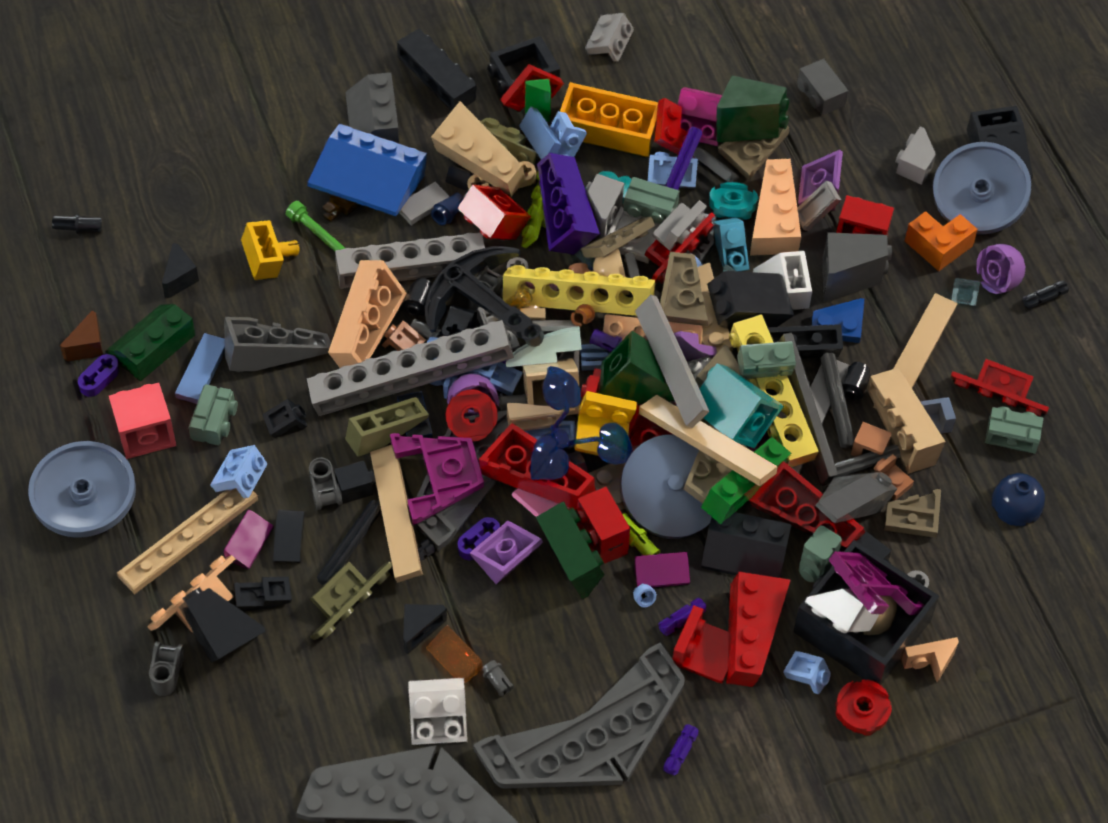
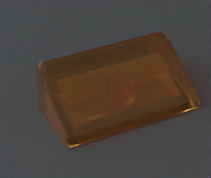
(455, 654)

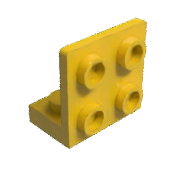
(599, 410)

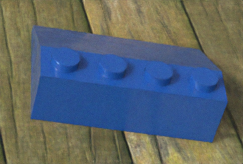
(368, 170)

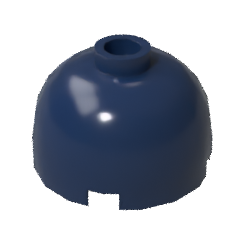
(1018, 499)

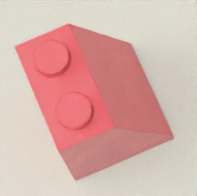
(142, 420)

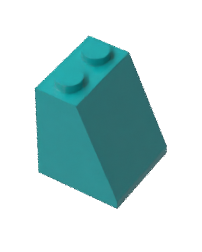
(737, 406)

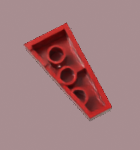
(510, 463)
(794, 501)
(752, 624)

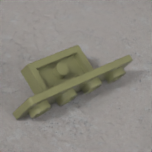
(511, 140)
(342, 592)

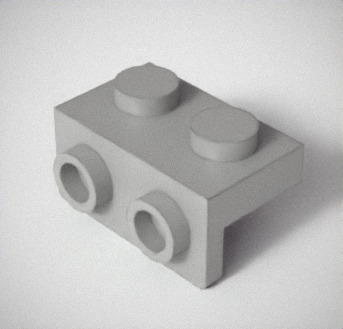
(610, 36)
(678, 223)

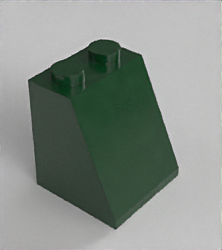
(751, 111)
(633, 372)

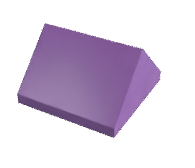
(817, 172)
(505, 550)

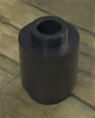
(417, 296)
(855, 380)

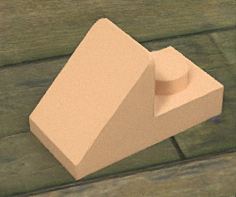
(935, 653)

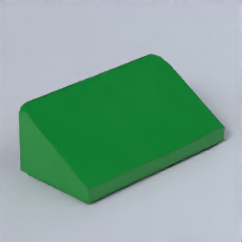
(538, 96)

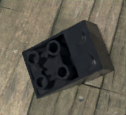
(1001, 127)

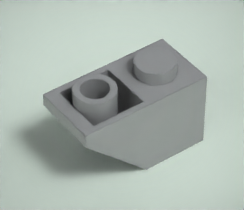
(917, 158)

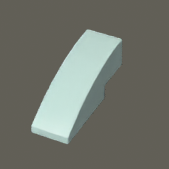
(557, 341)

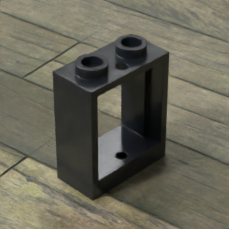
(531, 48)

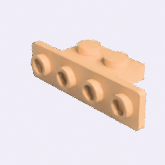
(623, 325)
(203, 581)

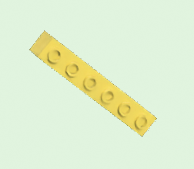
(569, 299)
(804, 448)

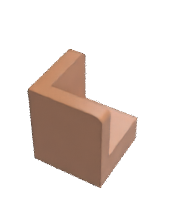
(872, 439)

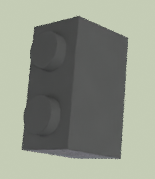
(822, 87)

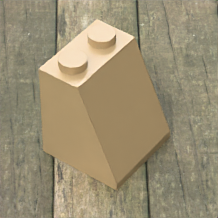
(534, 377)

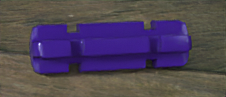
(679, 617)
(680, 749)

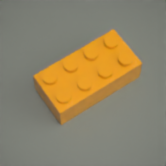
(612, 118)

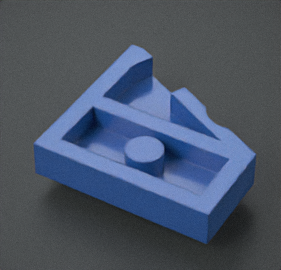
(847, 314)

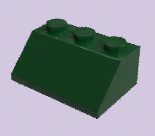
(153, 340)
(572, 548)

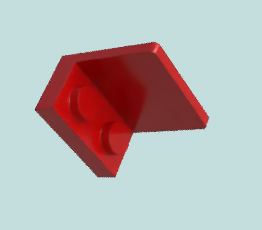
(702, 648)

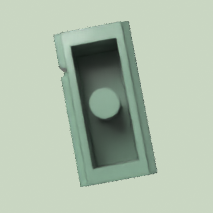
(650, 200)
(766, 360)
(212, 415)
(1014, 429)
(817, 553)

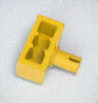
(264, 251)

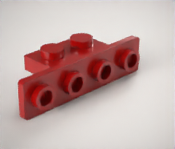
(660, 254)
(1003, 383)

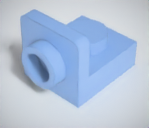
(808, 670)

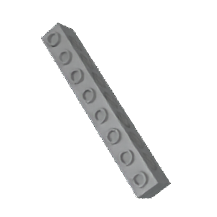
(422, 372)

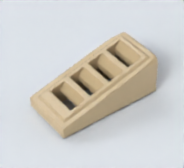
(531, 416)

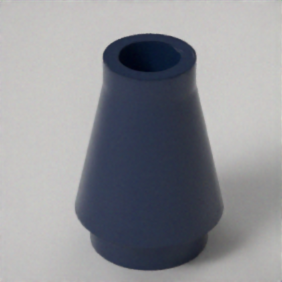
(446, 210)

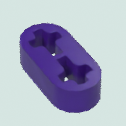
(96, 374)
(475, 534)

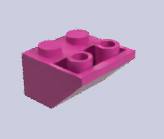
(700, 111)

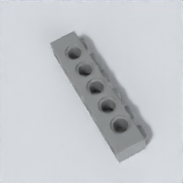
(398, 253)

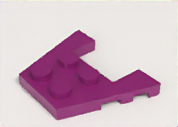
(450, 469)
(869, 583)

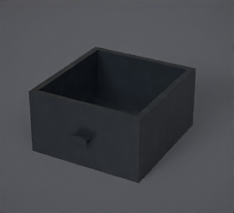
(867, 655)

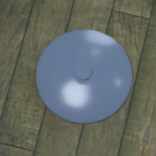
(983, 185)
(82, 489)
(655, 491)

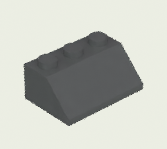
(373, 106)

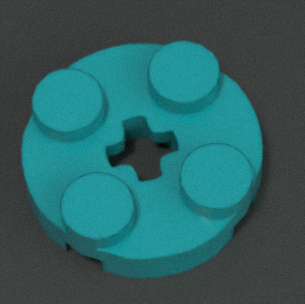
(733, 201)

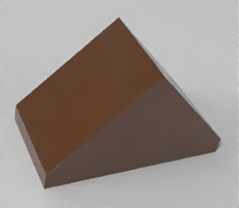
(84, 340)

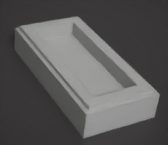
(422, 203)
(817, 205)

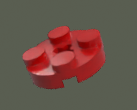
(480, 403)
(863, 721)

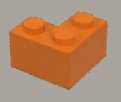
(940, 243)

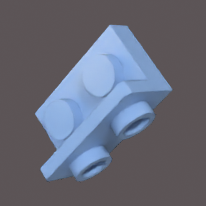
(567, 134)
(661, 166)
(240, 471)

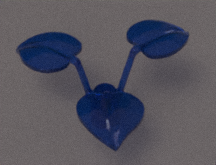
(548, 458)

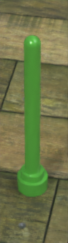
(297, 212)

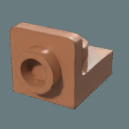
(402, 337)
(898, 477)

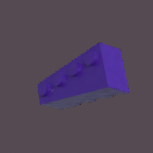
(565, 205)

